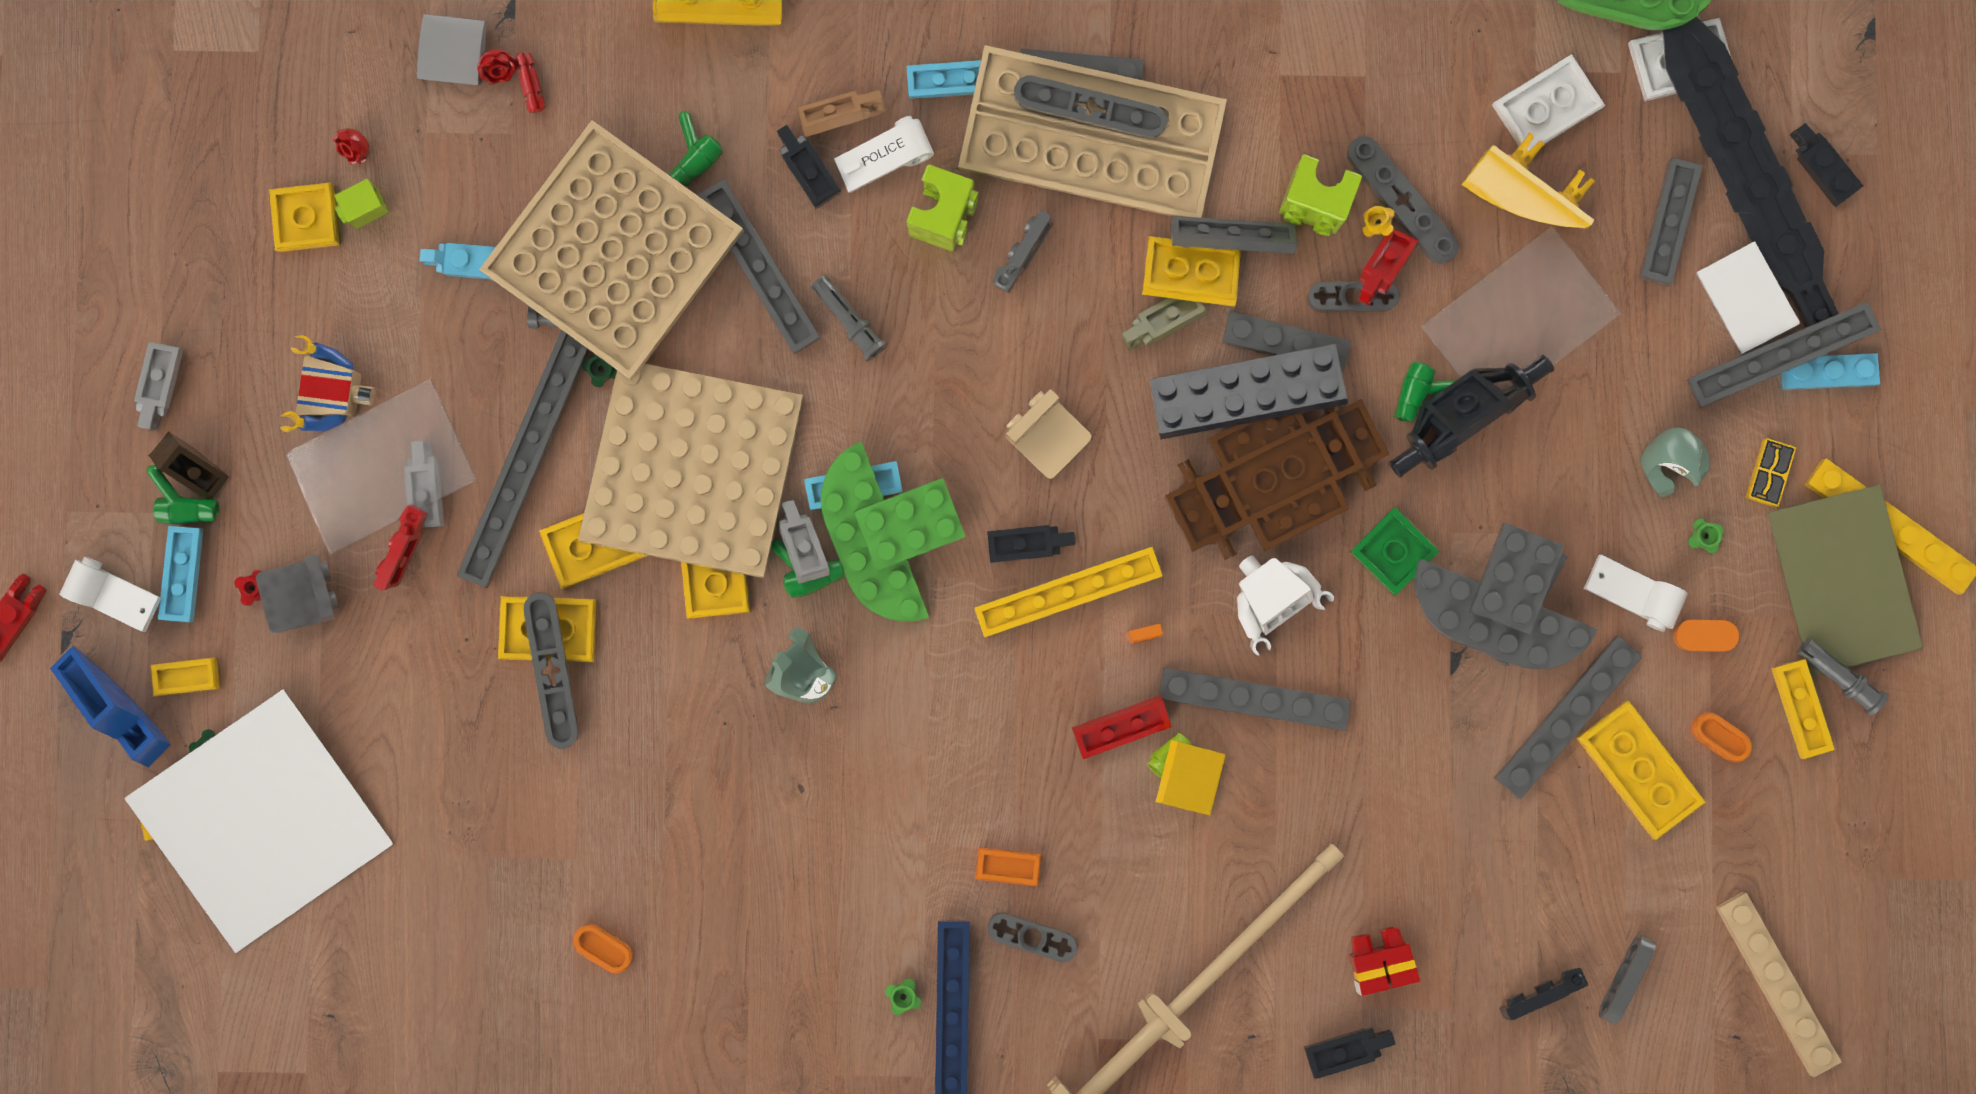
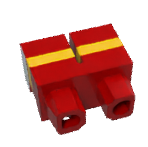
(1382, 966)

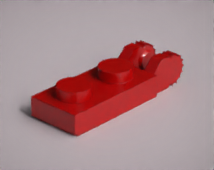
(16, 613)

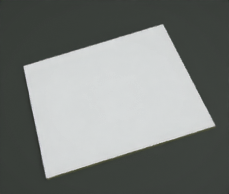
(259, 820)

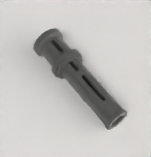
(857, 328)
(1852, 684)

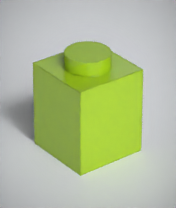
(360, 204)

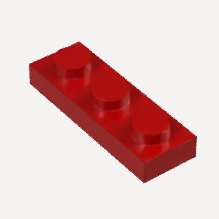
(1121, 727)

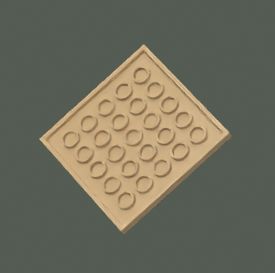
(611, 250)
(692, 469)

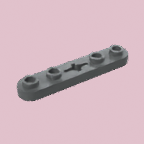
(1120, 115)
(1423, 223)
(544, 639)

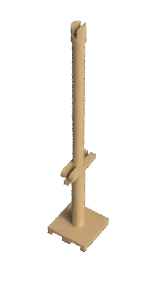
(1164, 1020)

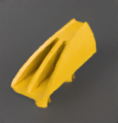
(718, 12)
(1510, 186)

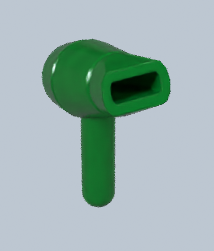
(700, 152)
(1414, 389)
(178, 509)
(790, 580)

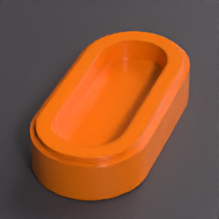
(1706, 635)
(1721, 737)
(603, 948)

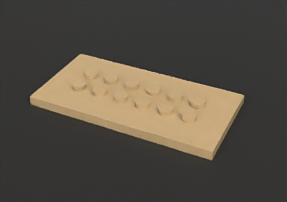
(1086, 160)

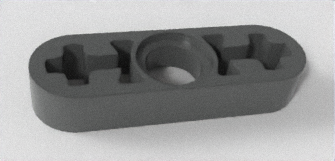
(1329, 305)
(1057, 936)
(1627, 979)

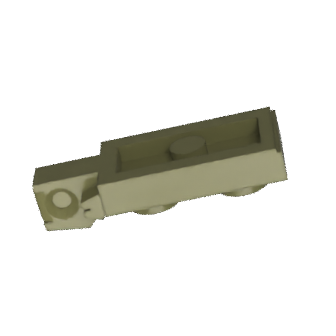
(1162, 321)

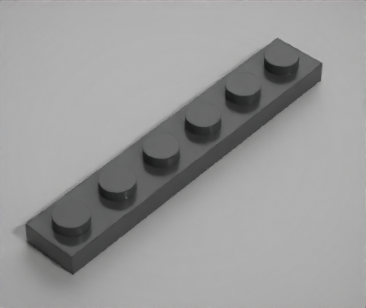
(763, 272)
(1783, 355)
(1254, 699)
(1568, 717)

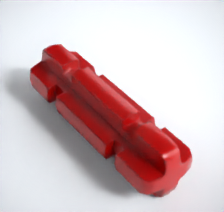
(529, 82)

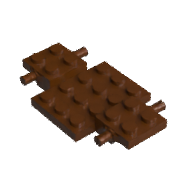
(1276, 477)

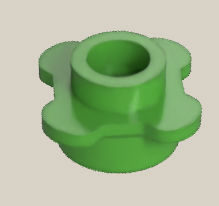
(1714, 536)
(899, 1005)

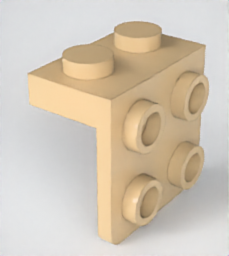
(1047, 434)

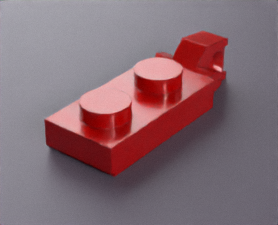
(1386, 264)
(401, 548)

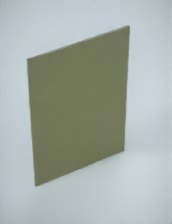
(1846, 577)

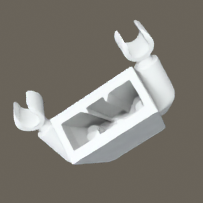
(1274, 595)

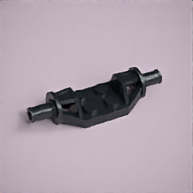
(1466, 409)

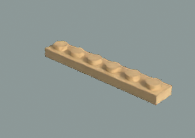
(1778, 984)

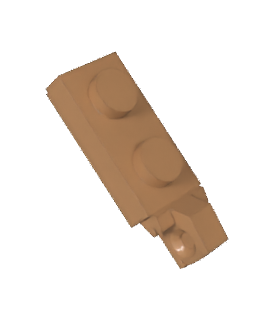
(839, 111)

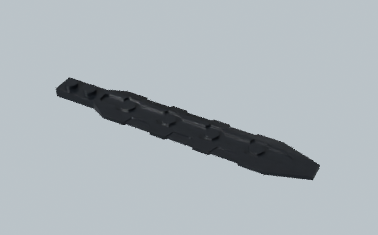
(1747, 165)

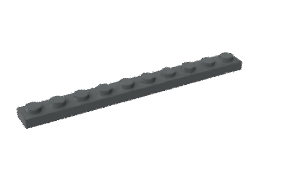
(523, 461)

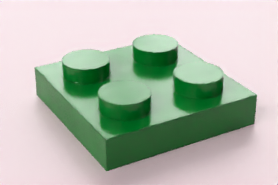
(1393, 550)

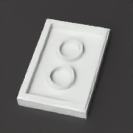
(1650, 62)
(1549, 103)
(1747, 298)

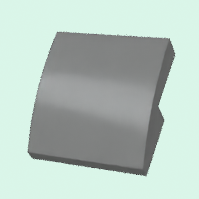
(450, 49)

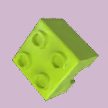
(1318, 204)
(946, 222)

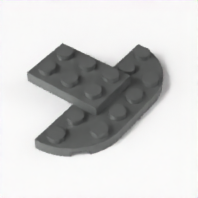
(1505, 608)

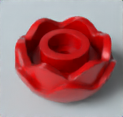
(496, 66)
(352, 145)

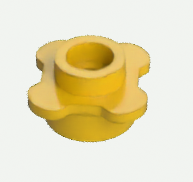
(1377, 214)

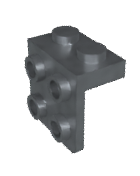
(296, 595)

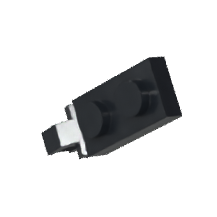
(1825, 165)
(807, 168)
(1027, 543)
(1545, 994)
(1347, 1051)

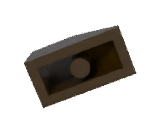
(188, 466)

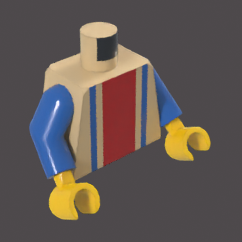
(326, 390)

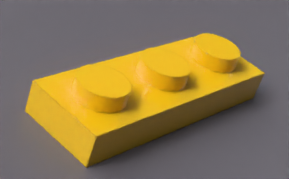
(1802, 708)

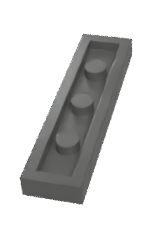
(1120, 66)
(1670, 221)
(1233, 234)
(1277, 338)

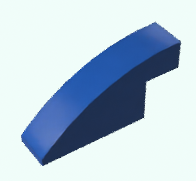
(109, 707)

